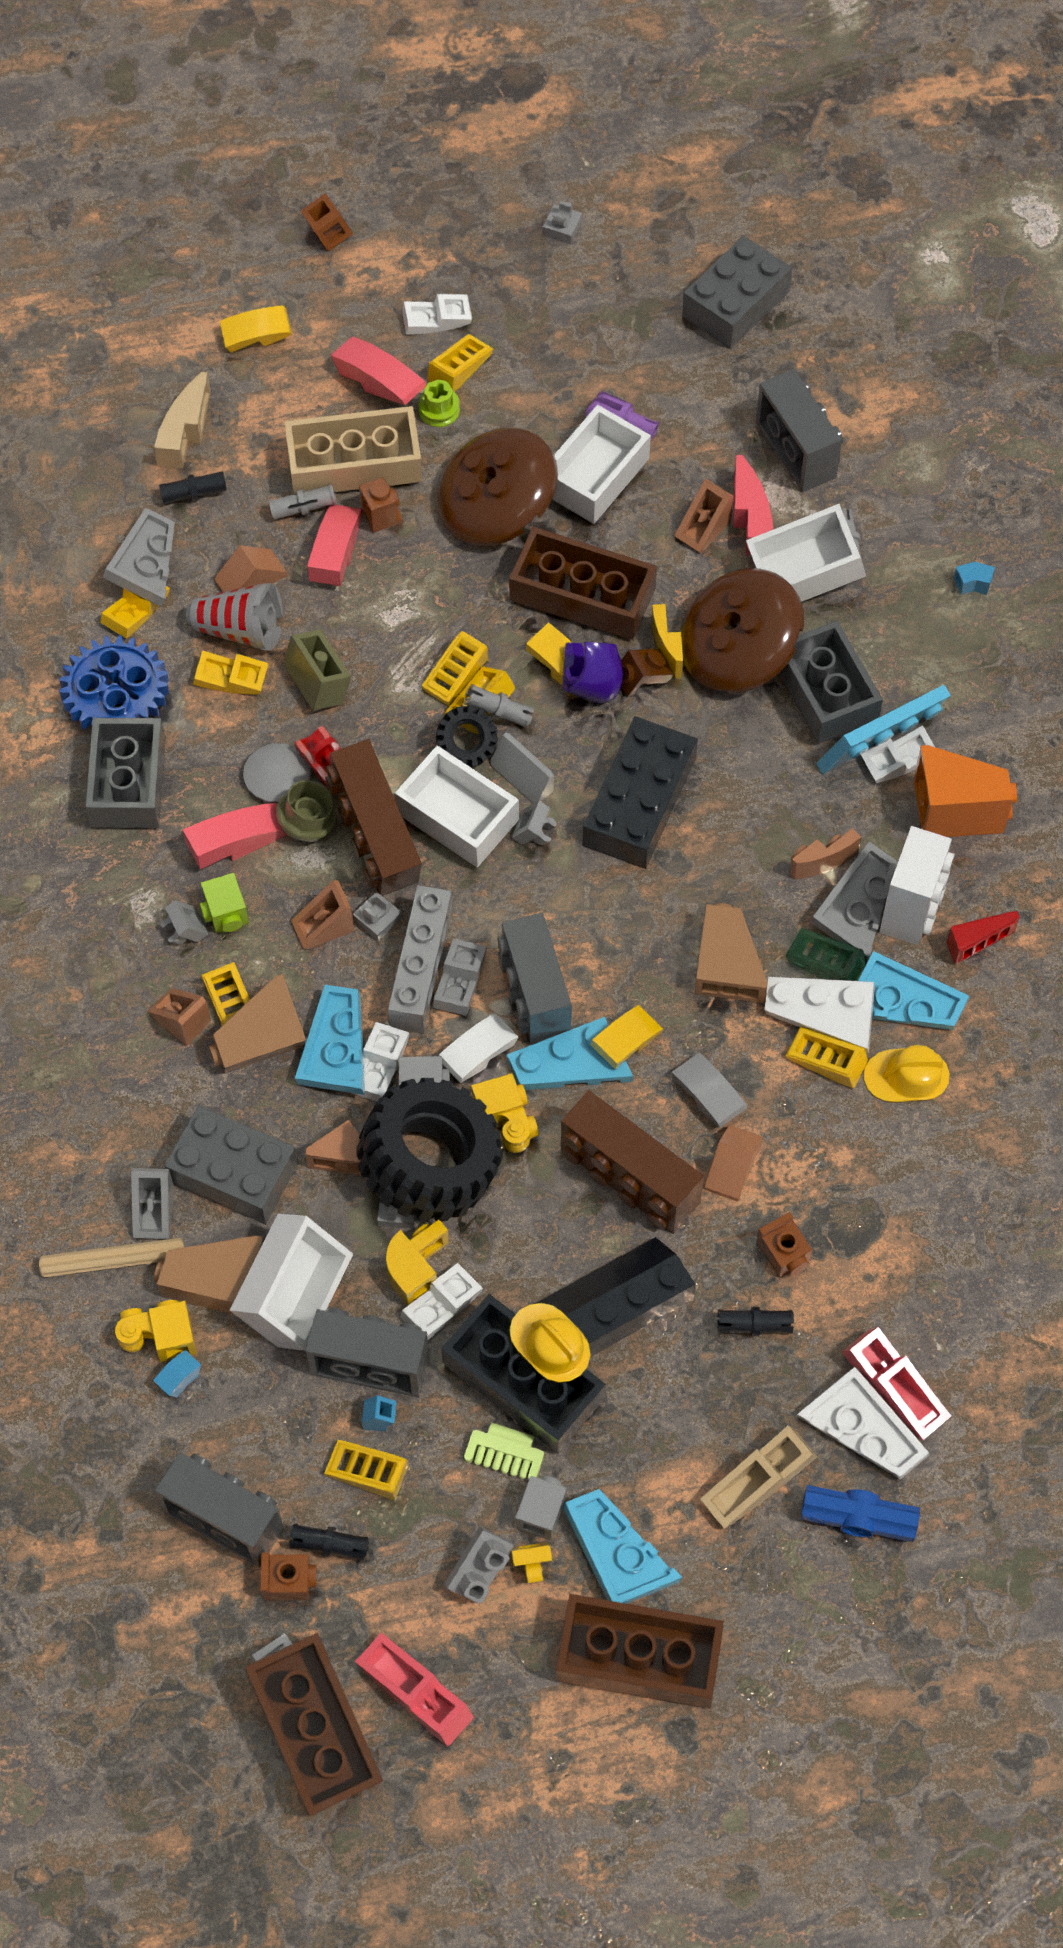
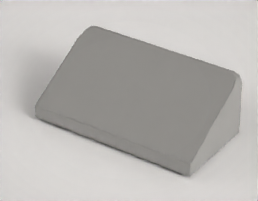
(522, 769)

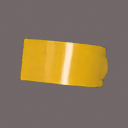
(407, 1263)

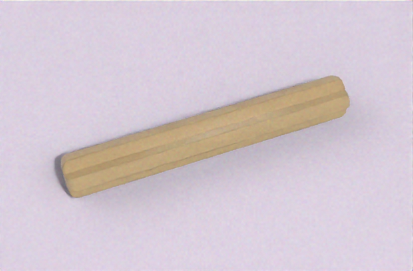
(107, 1257)

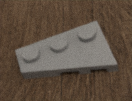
(144, 558)
(857, 901)

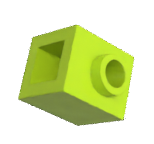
(223, 904)

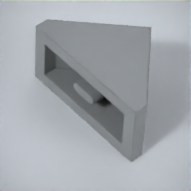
(151, 1203)

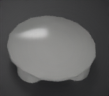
(273, 771)

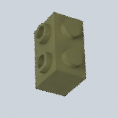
(316, 669)

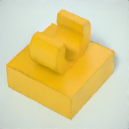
(531, 1556)

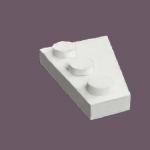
(826, 1006)
(866, 1424)

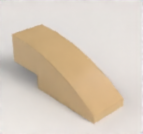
(183, 423)
(758, 1477)

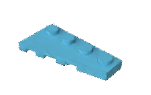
(884, 728)

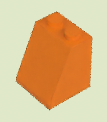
(961, 794)

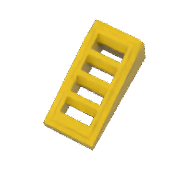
(441, 368)
(468, 651)
(217, 976)
(835, 1072)
(383, 1459)

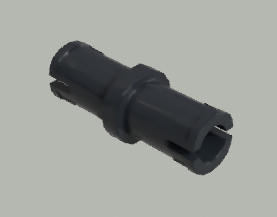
(193, 487)
(755, 1321)
(329, 1542)

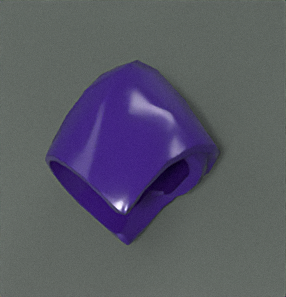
(592, 671)

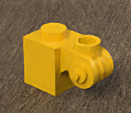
(506, 1104)
(165, 1324)

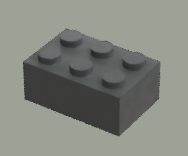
(736, 292)
(798, 430)
(830, 683)
(125, 772)
(534, 978)
(232, 1164)
(368, 1352)
(220, 1507)

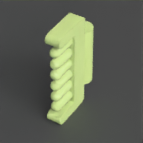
(505, 1442)

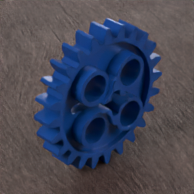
(115, 683)

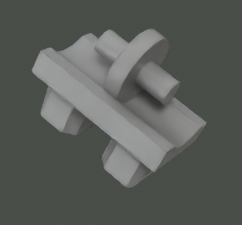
(479, 1565)

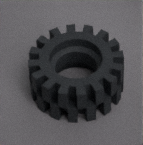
(472, 716)

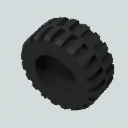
(406, 1180)

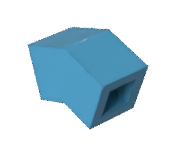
(973, 577)
(178, 1374)
(372, 1407)

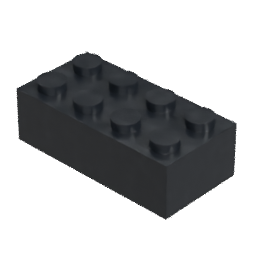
(639, 792)
(491, 1364)

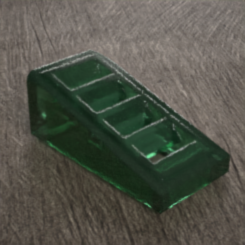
(845, 952)

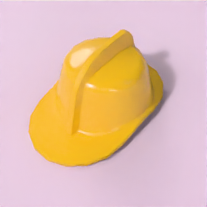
(906, 1074)
(550, 1342)

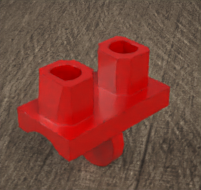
(317, 751)

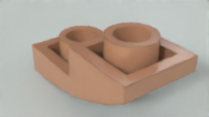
(818, 859)

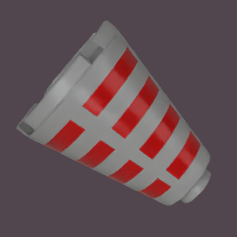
(240, 615)

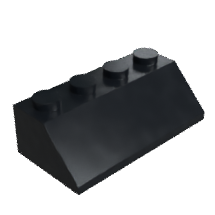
(625, 1294)

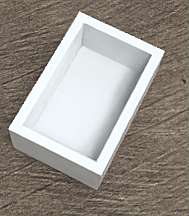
(599, 463)
(810, 553)
(457, 806)
(917, 886)
(290, 1280)

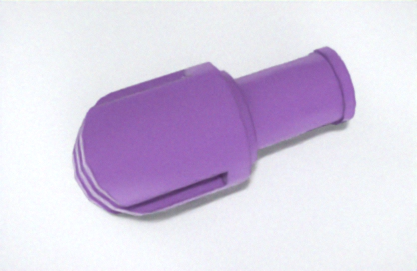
(625, 411)

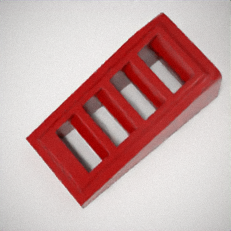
(974, 936)

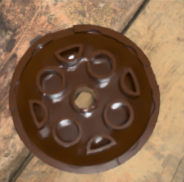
(497, 486)
(754, 651)

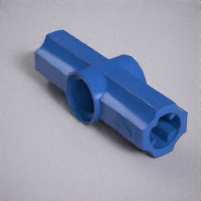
(860, 1513)

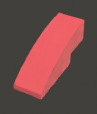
(377, 371)
(750, 502)
(334, 545)
(233, 834)
(897, 1382)
(415, 1689)

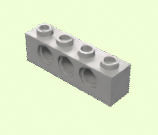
(420, 959)

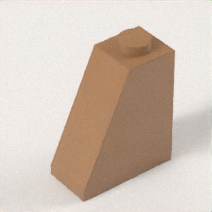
(728, 957)
(259, 1029)
(208, 1272)

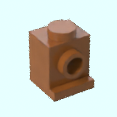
(326, 222)
(380, 505)
(784, 1259)
(276, 1587)

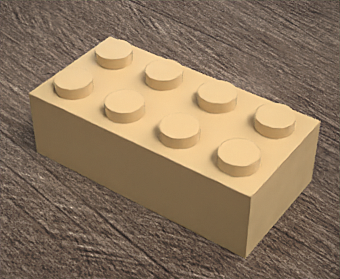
(354, 449)

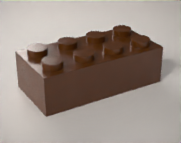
(582, 583)
(373, 817)
(630, 1162)
(639, 1651)
(313, 1724)

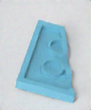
(910, 996)
(335, 1043)
(566, 1060)
(617, 1554)

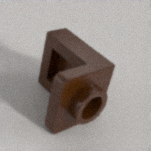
(643, 667)

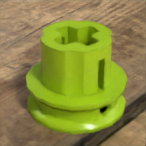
(439, 404)

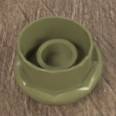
(306, 811)

